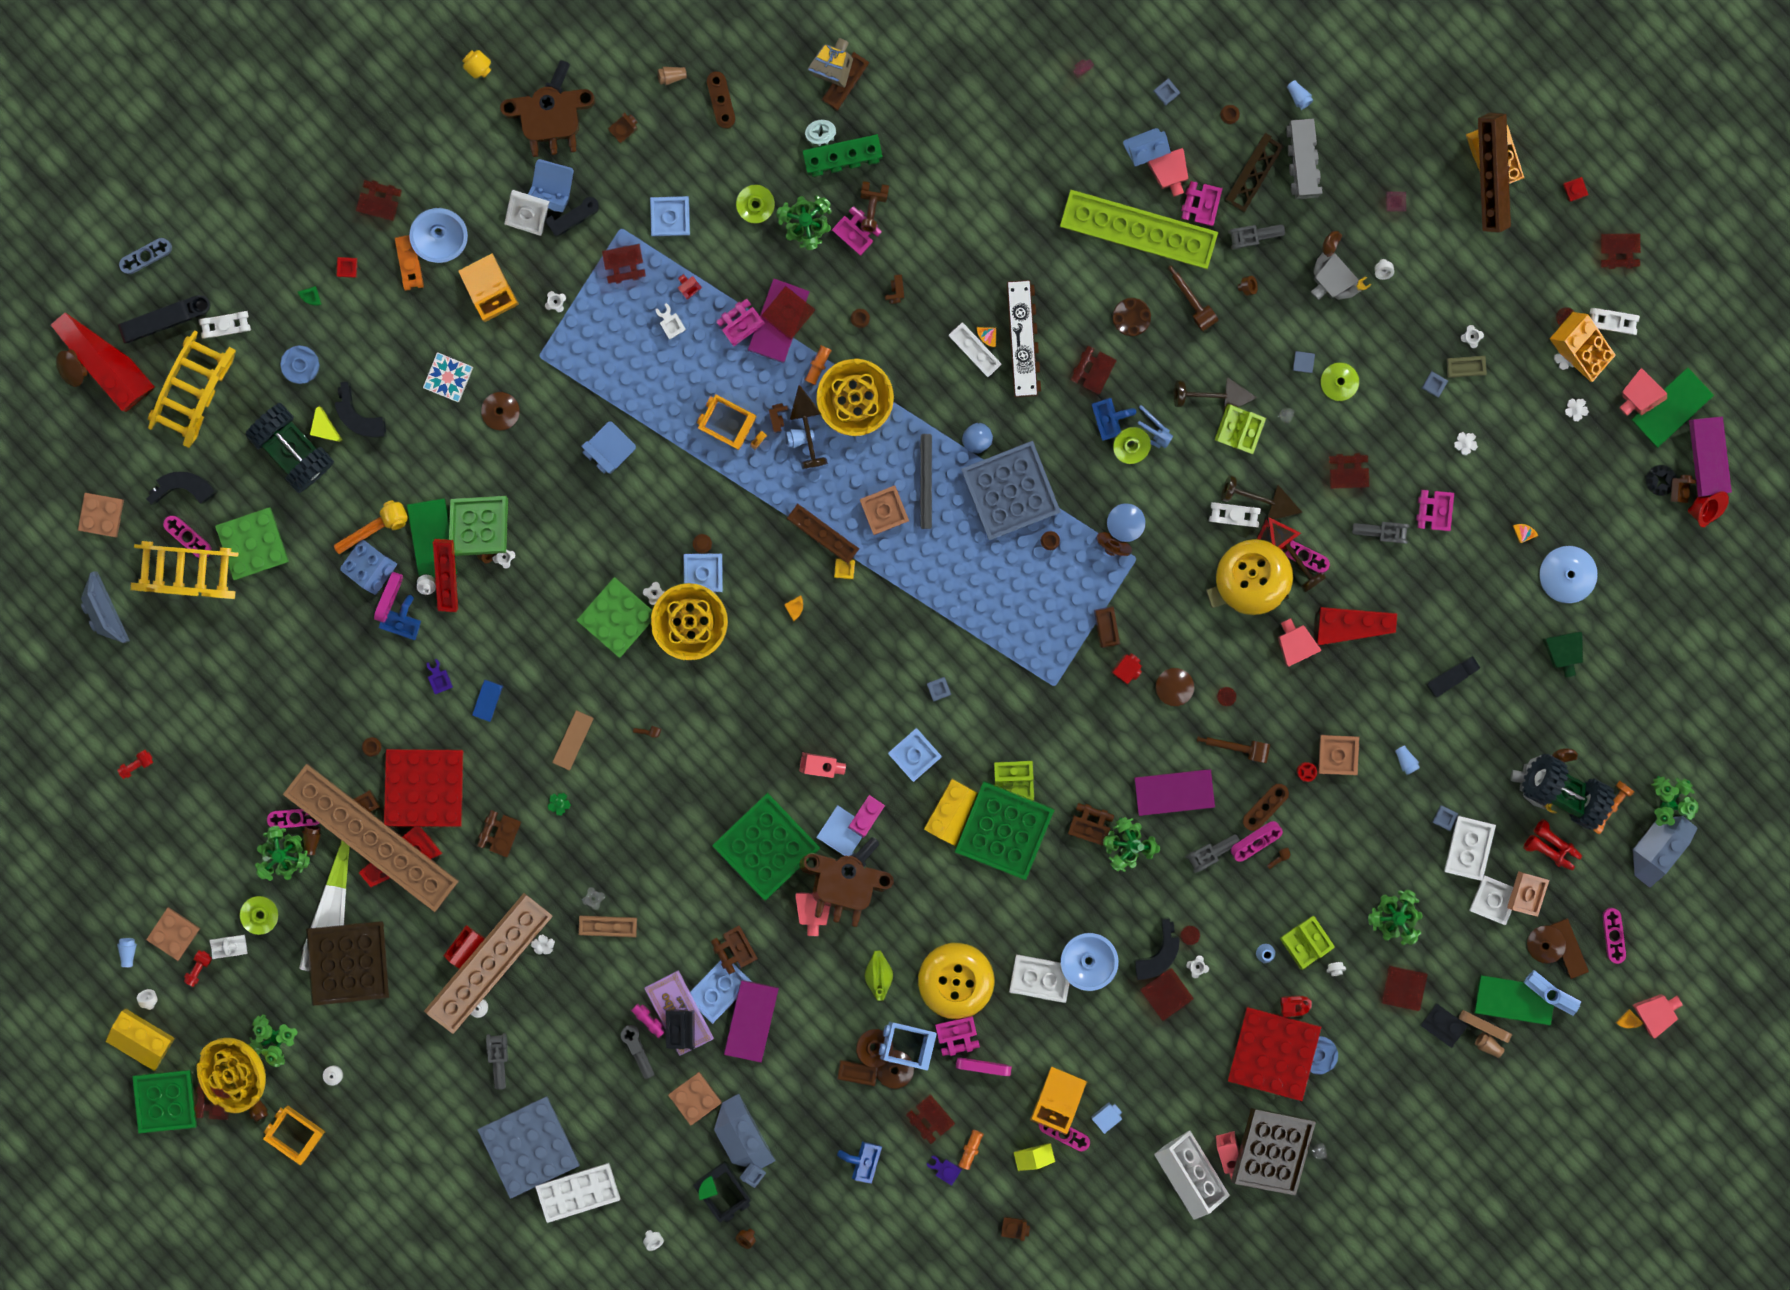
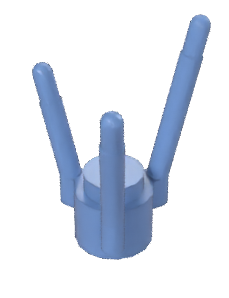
(1162, 437)

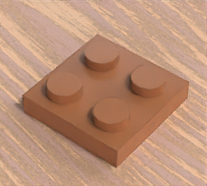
(884, 510)
(101, 515)
(1338, 755)
(1528, 894)
(173, 934)
(695, 1098)

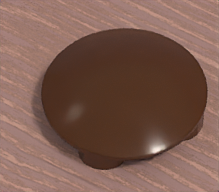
(1131, 317)
(70, 368)
(1174, 687)

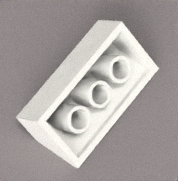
(1192, 1175)

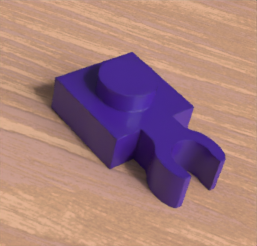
(439, 680)
(946, 1171)

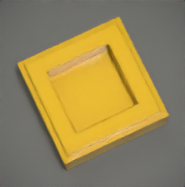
(844, 570)

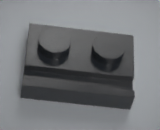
(1443, 1025)
(680, 1029)

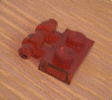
(377, 206)
(1620, 244)
(623, 257)
(1099, 372)
(1349, 478)
(215, 1111)
(935, 1115)

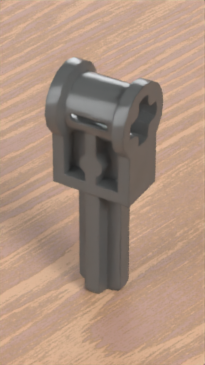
(1250, 236)
(1387, 531)
(1208, 854)
(637, 1050)
(498, 1054)

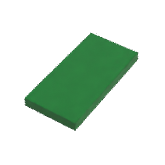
(1684, 398)
(428, 522)
(1512, 1001)

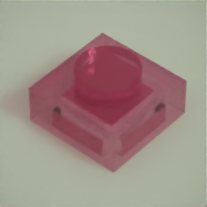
(1083, 67)
(1395, 201)

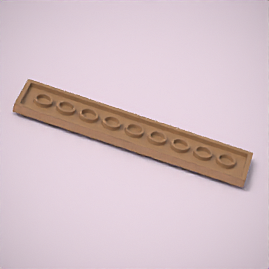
(371, 837)

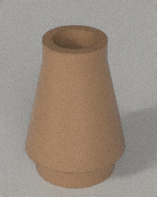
(671, 74)
(1489, 1045)

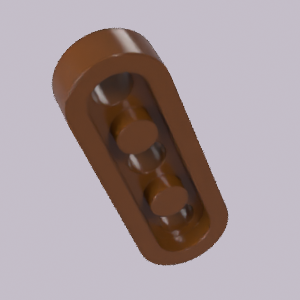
(724, 108)
(1259, 814)

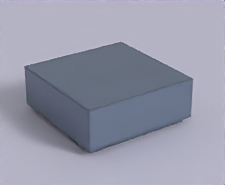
(1166, 92)
(1303, 362)
(1434, 384)
(938, 689)
(1445, 817)
(752, 1175)

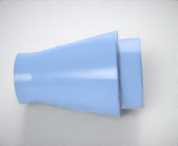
(1300, 96)
(797, 437)
(1407, 760)
(1262, 949)
(126, 951)

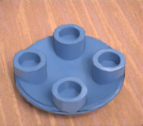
(1126, 522)

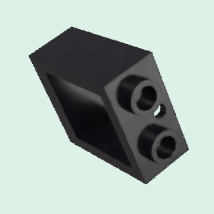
(742, 1204)

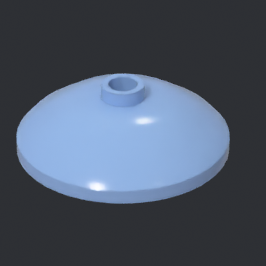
(442, 245)
(1555, 577)
(1093, 975)

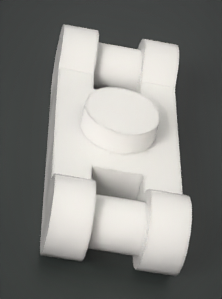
(1615, 321)
(224, 325)
(1234, 515)

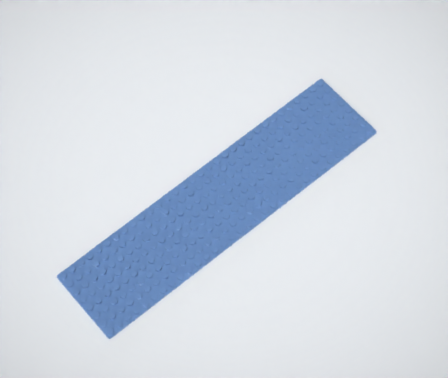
(1001, 590)

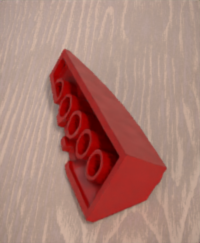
(105, 363)

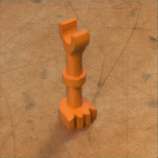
(1624, 791)

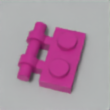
(1207, 204)
(852, 234)
(743, 325)
(1441, 510)
(654, 1025)
(956, 1030)

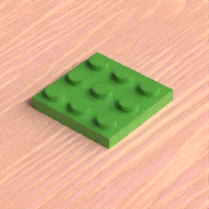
(479, 525)
(255, 540)
(616, 617)

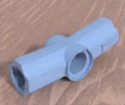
(1542, 987)

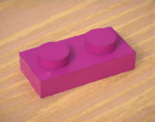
(866, 816)

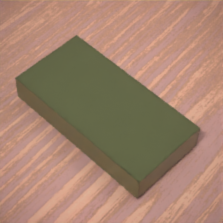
(1466, 366)

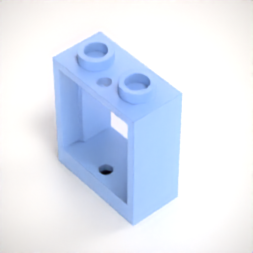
(926, 1049)

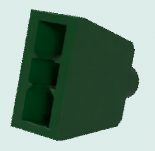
(1565, 651)

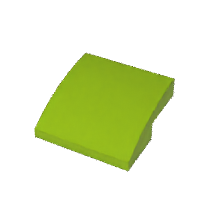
(1240, 429)
(1015, 777)
(1307, 942)

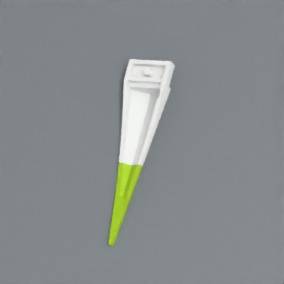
(332, 903)

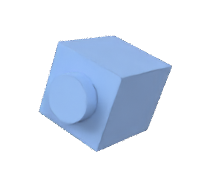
(1107, 1117)

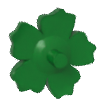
(558, 803)

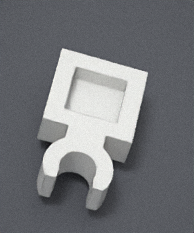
(671, 324)

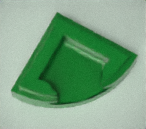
(310, 296)
(707, 1188)

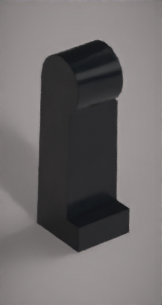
(576, 216)
(1452, 676)

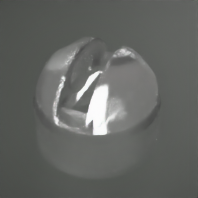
(1286, 415)
(1320, 1151)

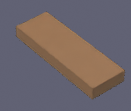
(573, 740)
(608, 926)

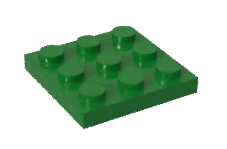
(164, 1101)

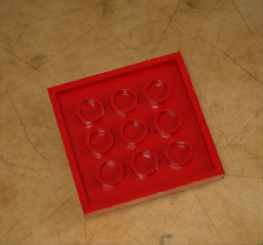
(423, 788)
(1274, 1053)

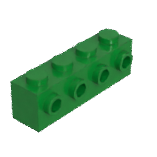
(843, 154)

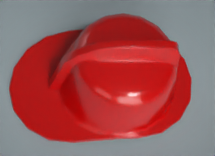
(1709, 508)

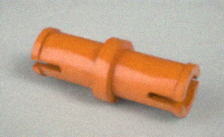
(818, 365)
(971, 1149)

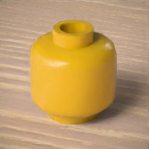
(476, 64)
(393, 515)

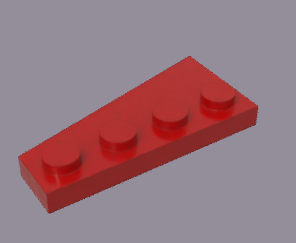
(1347, 624)
(418, 839)

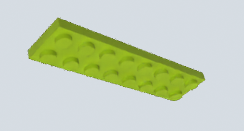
(1139, 229)

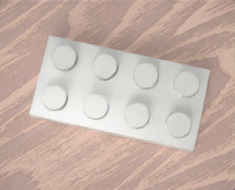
(578, 1192)

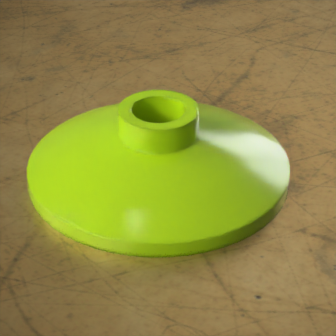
(748, 196)
(1332, 388)
(1135, 452)
(249, 916)

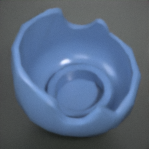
(977, 438)

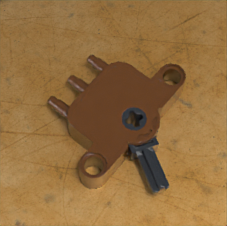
(555, 121)
(841, 891)

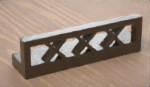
(1251, 166)

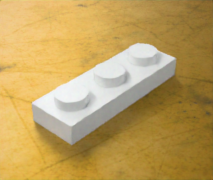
(975, 349)

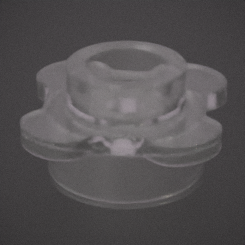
(595, 904)

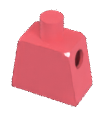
(1170, 171)
(1642, 394)
(1296, 643)
(813, 765)
(806, 912)
(1657, 1013)
(1228, 1151)

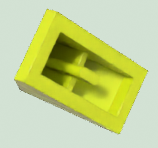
(323, 427)
(1034, 1157)

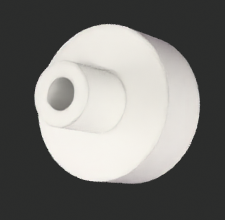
(1384, 269)
(426, 584)
(147, 999)
(483, 1008)
(337, 1075)
(653, 1240)

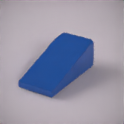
(487, 700)

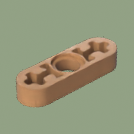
(1485, 1026)

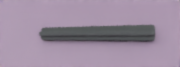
(926, 481)

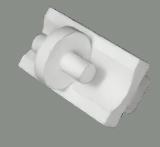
(228, 946)

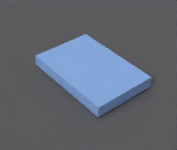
(717, 991)

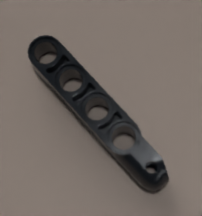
(163, 318)

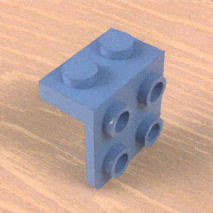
(1147, 146)
(552, 183)
(609, 448)
(368, 567)

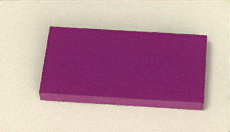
(767, 339)
(1710, 456)
(1174, 792)
(751, 1021)

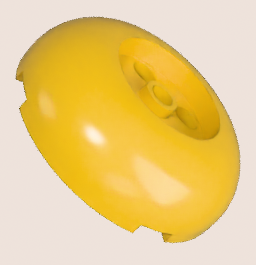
(836, 384)
(1255, 598)
(674, 638)
(974, 967)
(241, 1080)

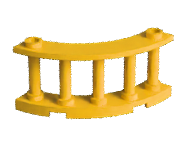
(205, 395)
(178, 586)

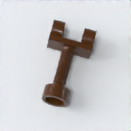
(869, 224)

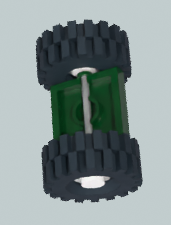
(289, 448)
(1551, 784)

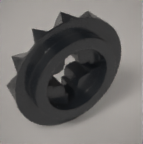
(1652, 481)

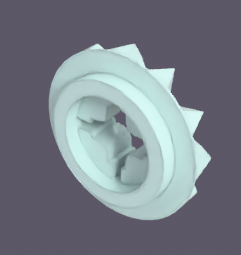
(815, 128)

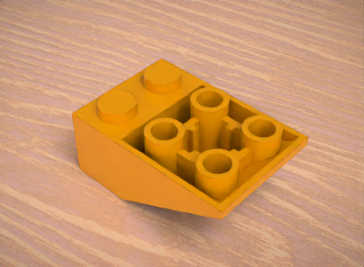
(1515, 169)
(488, 287)
(1583, 345)
(1058, 1100)

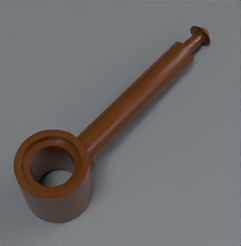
(1204, 316)
(1257, 751)

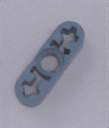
(137, 253)

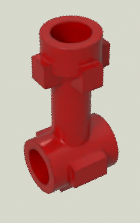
(144, 759)
(202, 959)

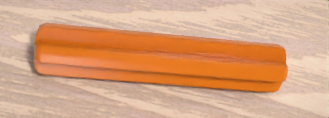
(359, 535)

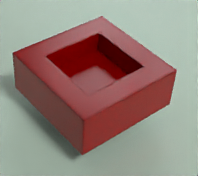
(1575, 189)
(347, 267)

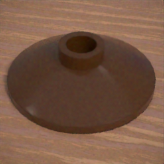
(510, 411)
(1113, 546)
(1549, 935)
(863, 1051)
(899, 1079)

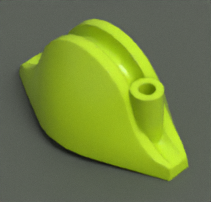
(878, 975)

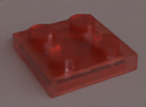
(788, 313)
(1404, 988)
(1167, 994)

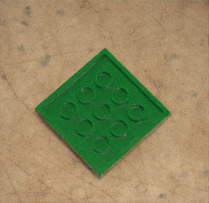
(1004, 830)
(765, 846)

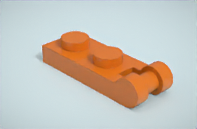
(408, 263)

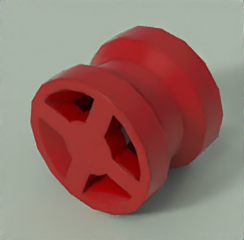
(1309, 774)

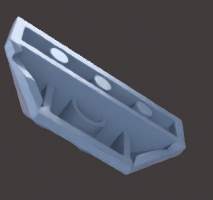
(101, 610)
(1661, 849)
(741, 1135)

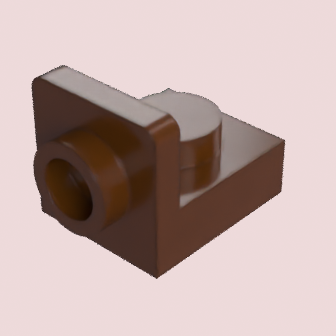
(623, 127)
(897, 285)
(777, 421)
(1680, 488)
(1015, 1228)

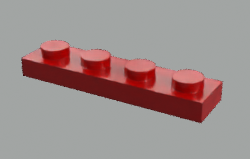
(445, 575)

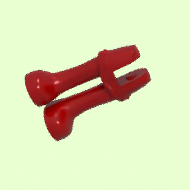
(1535, 844)

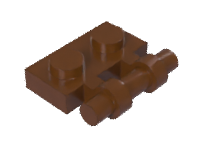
(1087, 829)
(505, 835)
(739, 947)

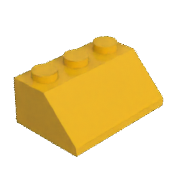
(951, 812)
(139, 1039)

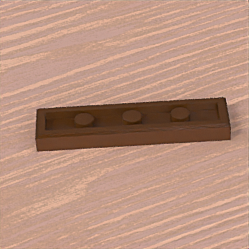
(822, 533)

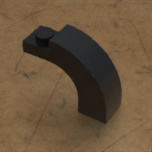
(364, 426)
(195, 484)
(1163, 959)

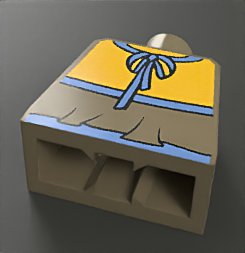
(832, 63)

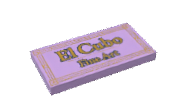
(673, 994)

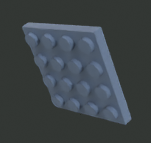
(1010, 490)
(528, 1147)

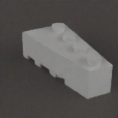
(1304, 159)

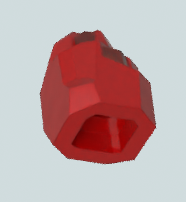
(1295, 1005)

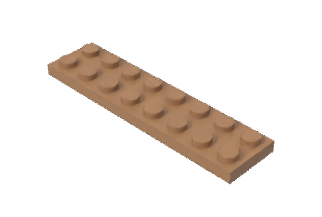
(488, 963)

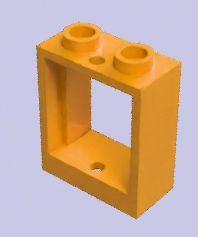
(711, 404)
(270, 1130)

